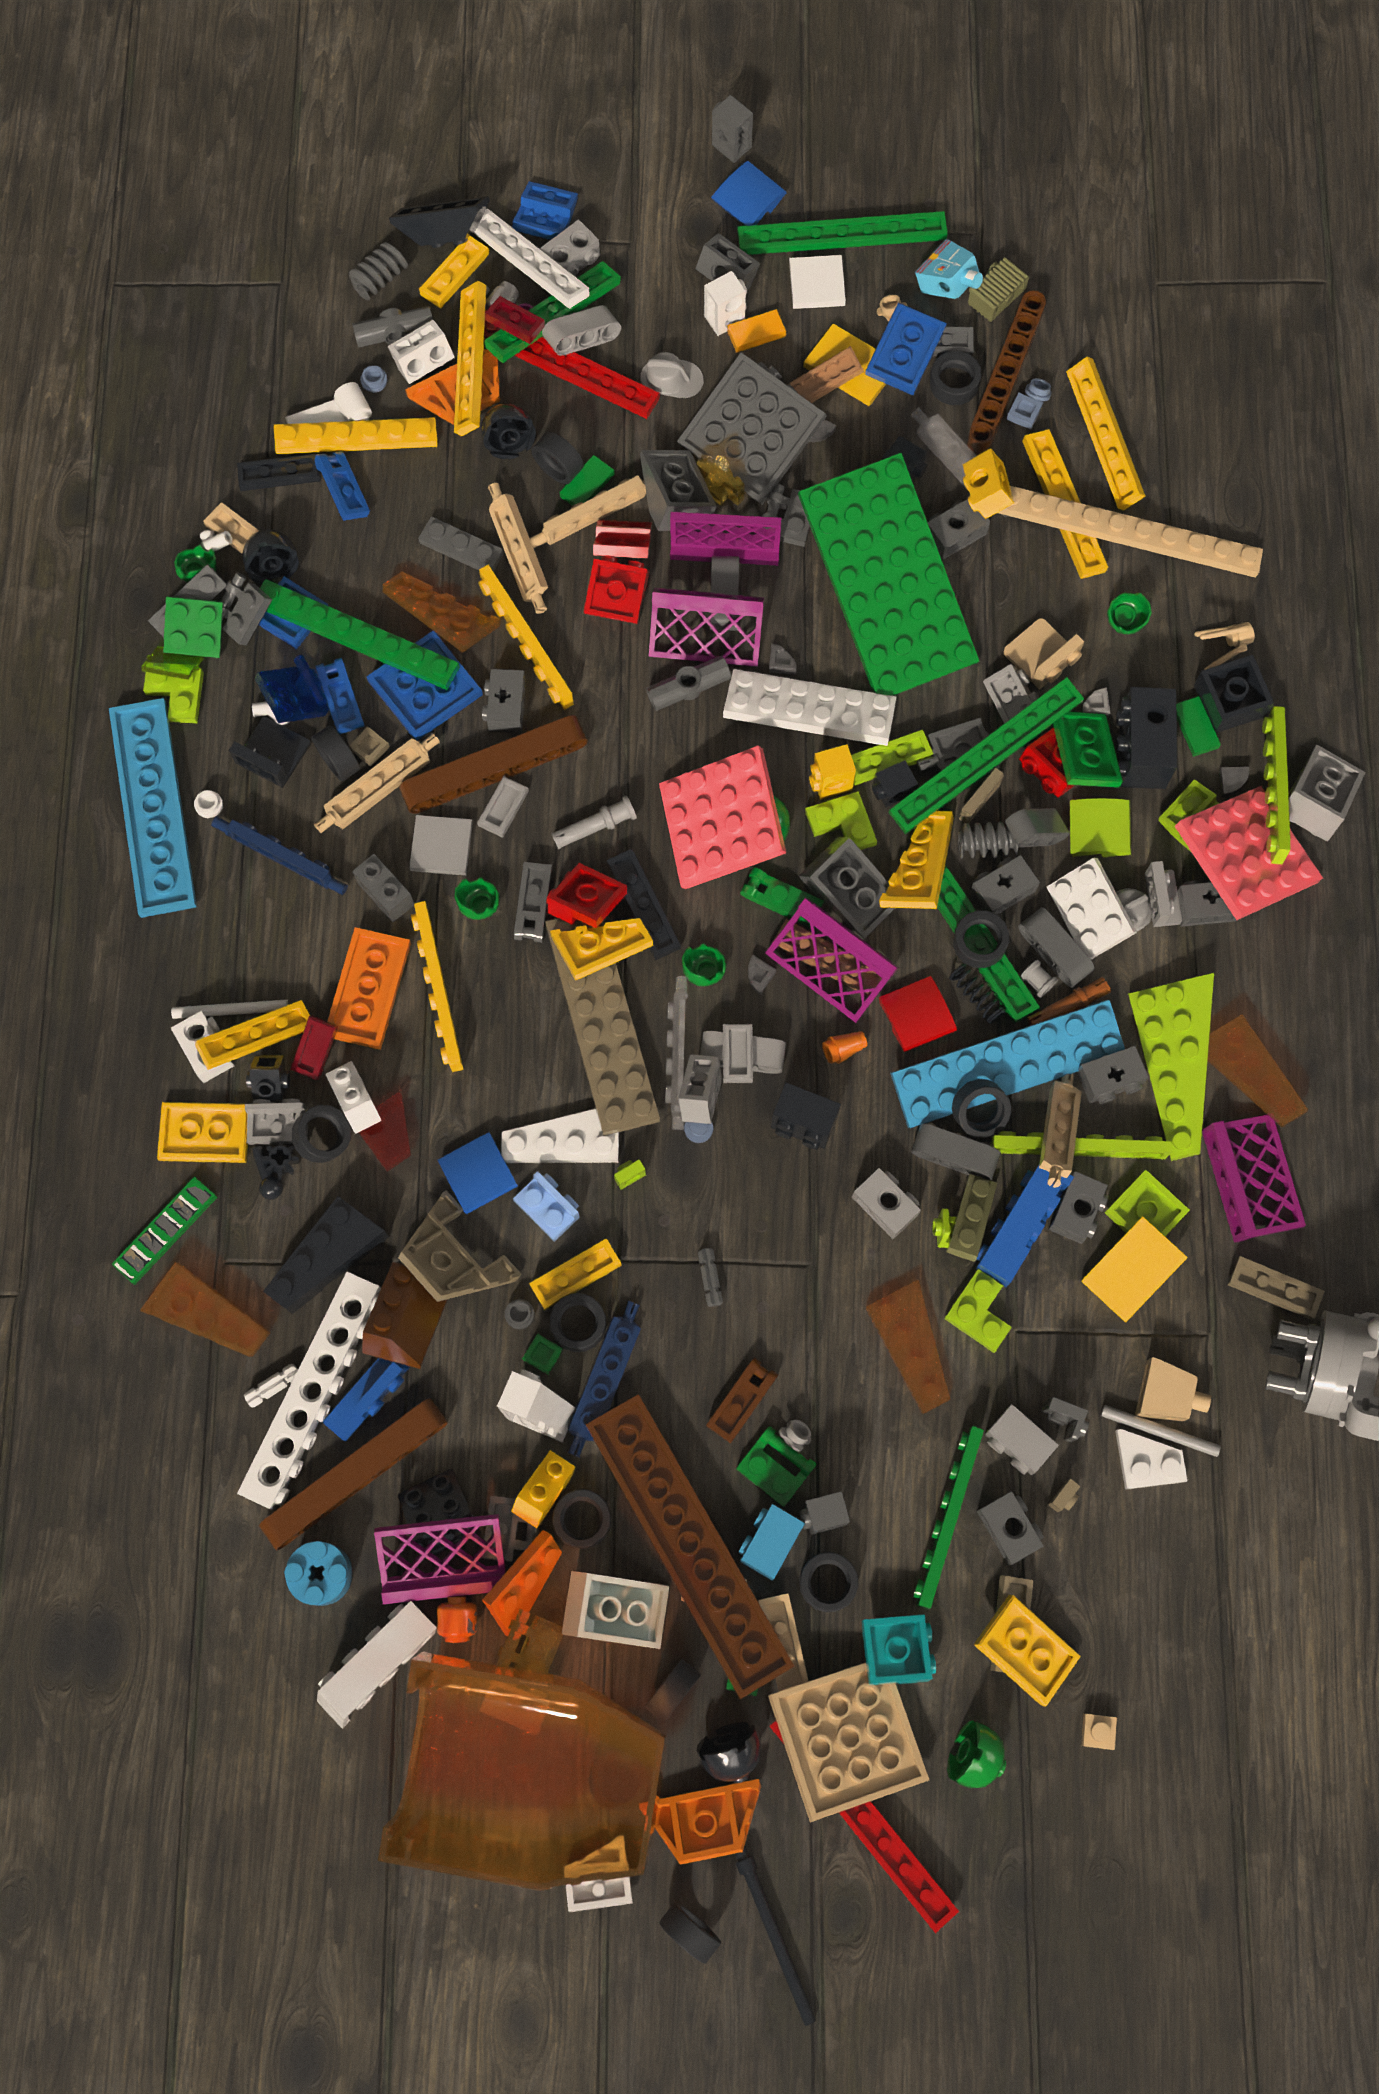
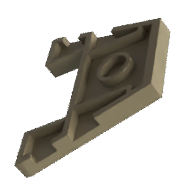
(444, 1264)

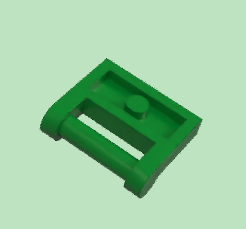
(769, 1474)

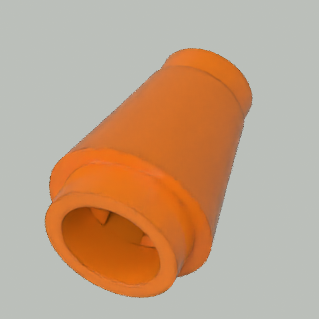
(843, 1046)

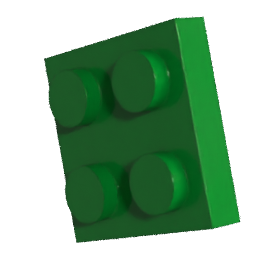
(193, 626)

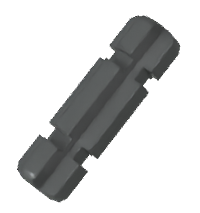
(710, 1277)

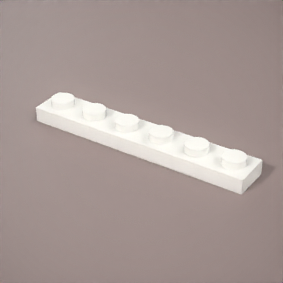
(531, 260)

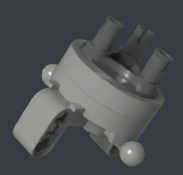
(1335, 1370)

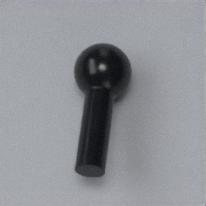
(270, 1186)

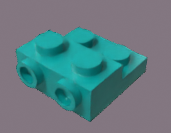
(898, 1650)

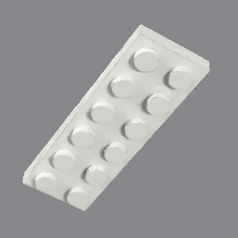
(809, 707)

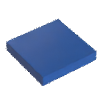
(283, 629)

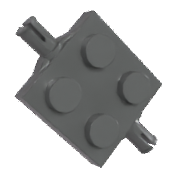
(952, 744)

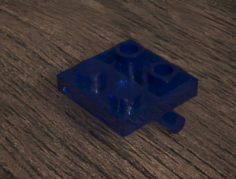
(293, 692)

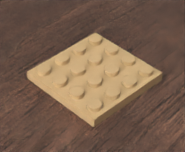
(847, 1741)

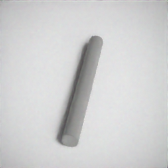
(1160, 1430)

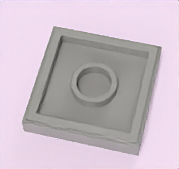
(441, 845)

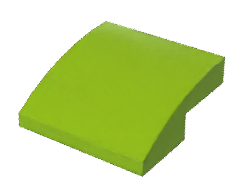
(1191, 801)
(1100, 827)

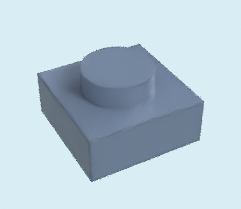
(1024, 411)

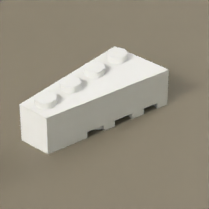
(535, 1406)
(374, 1663)

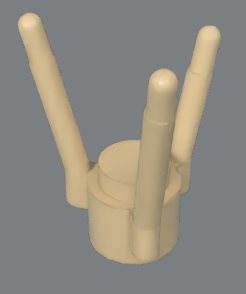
(1236, 636)

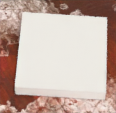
(817, 281)

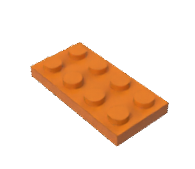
(368, 987)

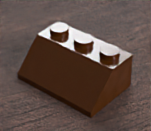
(402, 1319)

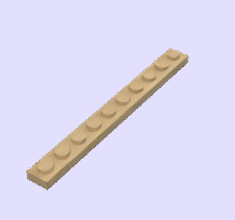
(1134, 532)

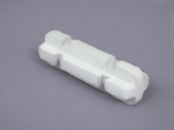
(271, 1386)

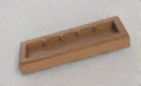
(828, 375)

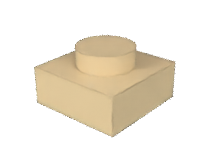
(1099, 1731)

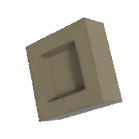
(369, 746)
(1065, 1497)

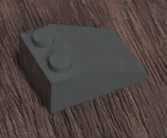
(674, 485)
(848, 885)

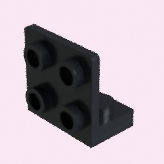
(271, 752)
(435, 1501)

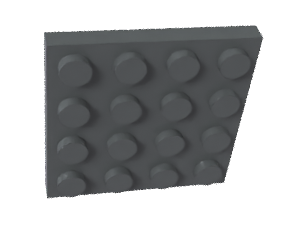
(754, 425)

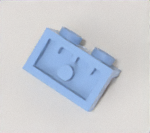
(547, 1206)

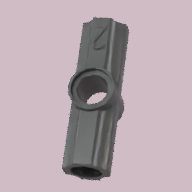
(390, 326)
(704, 675)

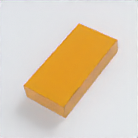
(756, 330)

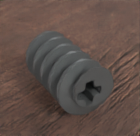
(375, 269)
(985, 840)

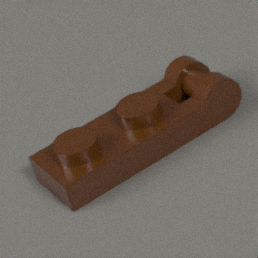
(741, 1401)

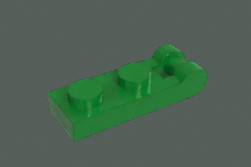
(778, 895)

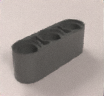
(724, 581)
(1037, 827)
(1056, 947)
(955, 1151)

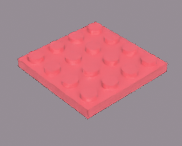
(722, 817)
(1233, 853)

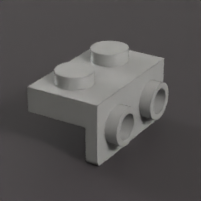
(272, 1121)

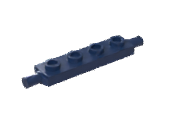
(272, 849)
(604, 1376)

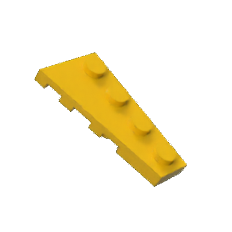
(921, 866)

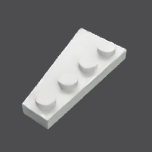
(561, 1140)

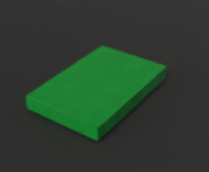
(1087, 750)

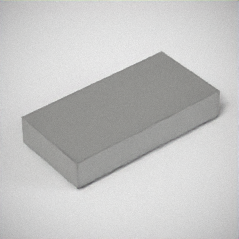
(503, 806)
(737, 1053)

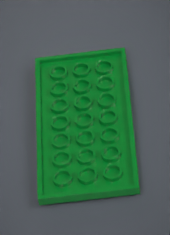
(888, 576)

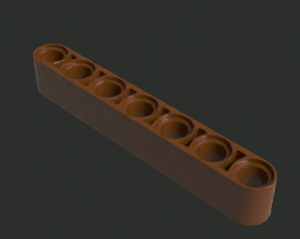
(1008, 362)
(493, 763)
(353, 1474)

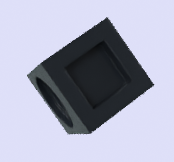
(894, 783)

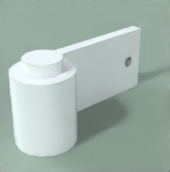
(347, 405)

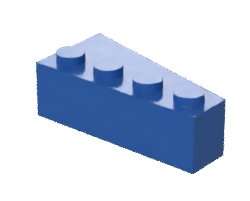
(1021, 1227)

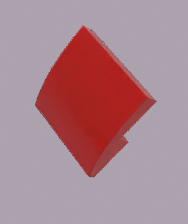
(622, 539)
(917, 1013)

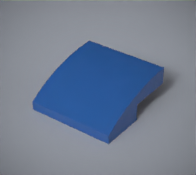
(748, 194)
(544, 210)
(477, 1173)

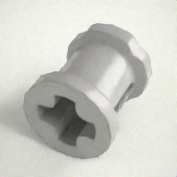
(1038, 978)

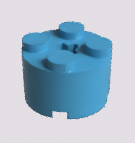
(301, 1573)

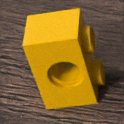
(987, 484)
(832, 772)
(543, 1489)

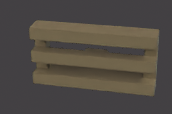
(981, 796)

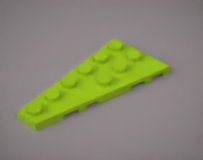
(1175, 1044)

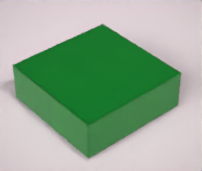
(542, 1354)

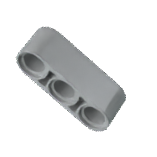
(581, 330)
(767, 1052)

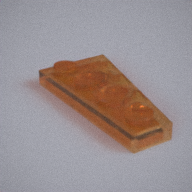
(440, 612)
(1250, 1067)
(200, 1309)
(910, 1341)

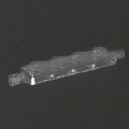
(944, 443)
(676, 1040)

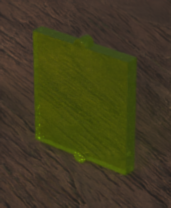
(171, 664)

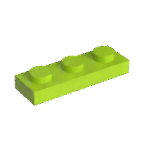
(875, 759)

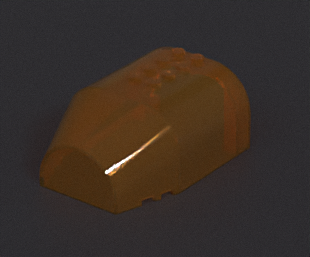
(531, 1743)

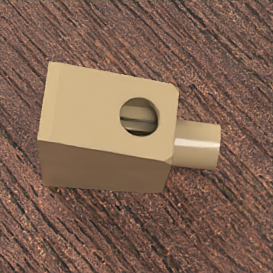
(1169, 1393)

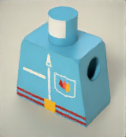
(949, 271)

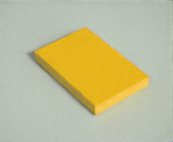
(835, 341)
(203, 1132)
(1134, 1269)
(1027, 1650)

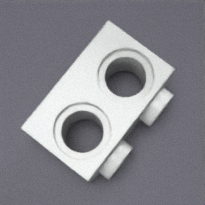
(724, 302)
(421, 351)
(184, 1031)
(353, 1097)

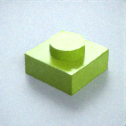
(629, 1173)

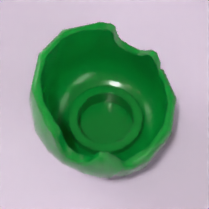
(192, 561)
(1129, 613)
(477, 898)
(703, 965)

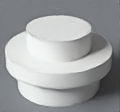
(208, 804)

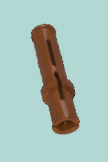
(1078, 999)

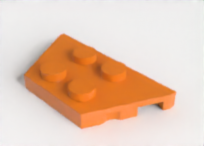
(439, 390)
(707, 1821)

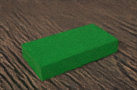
(587, 482)
(1196, 726)

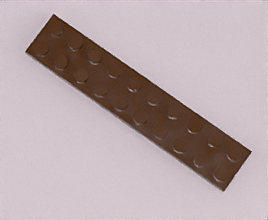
(690, 1547)

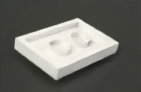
(1091, 908)

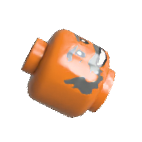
(457, 1619)

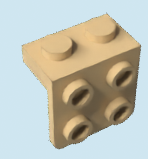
(1043, 652)

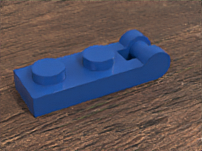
(342, 485)
(340, 696)

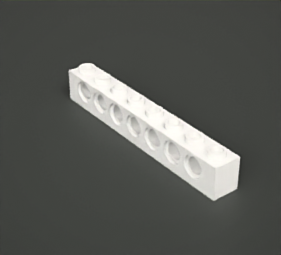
(255, 1485)

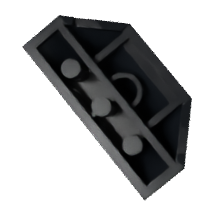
(441, 222)

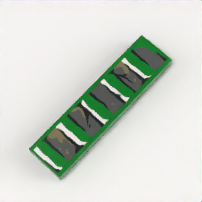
(164, 1230)

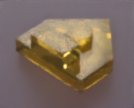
(721, 480)

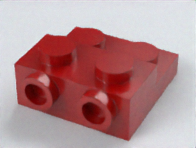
(616, 589)
(1045, 762)
(585, 896)

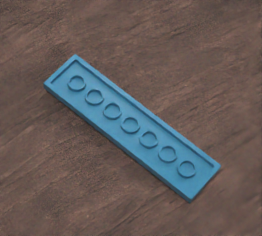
(152, 808)
(1009, 1060)

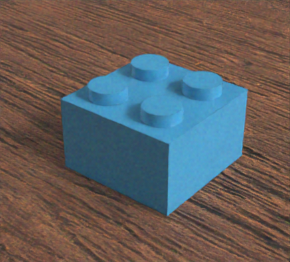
(771, 1542)

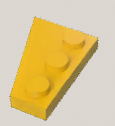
(596, 948)

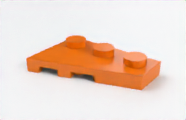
(523, 1581)

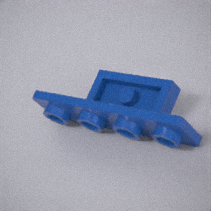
(365, 1397)

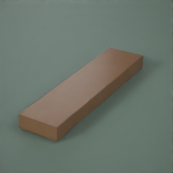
(828, 963)

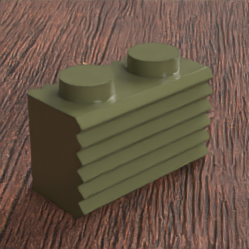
(998, 289)

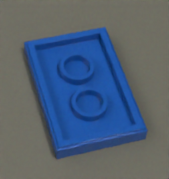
(905, 349)

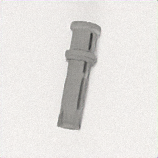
(606, 817)

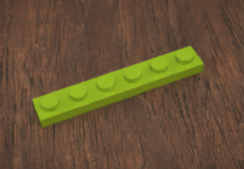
(1277, 790)
(1091, 1146)

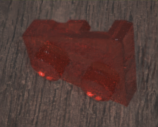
(389, 1137)

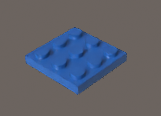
(419, 703)

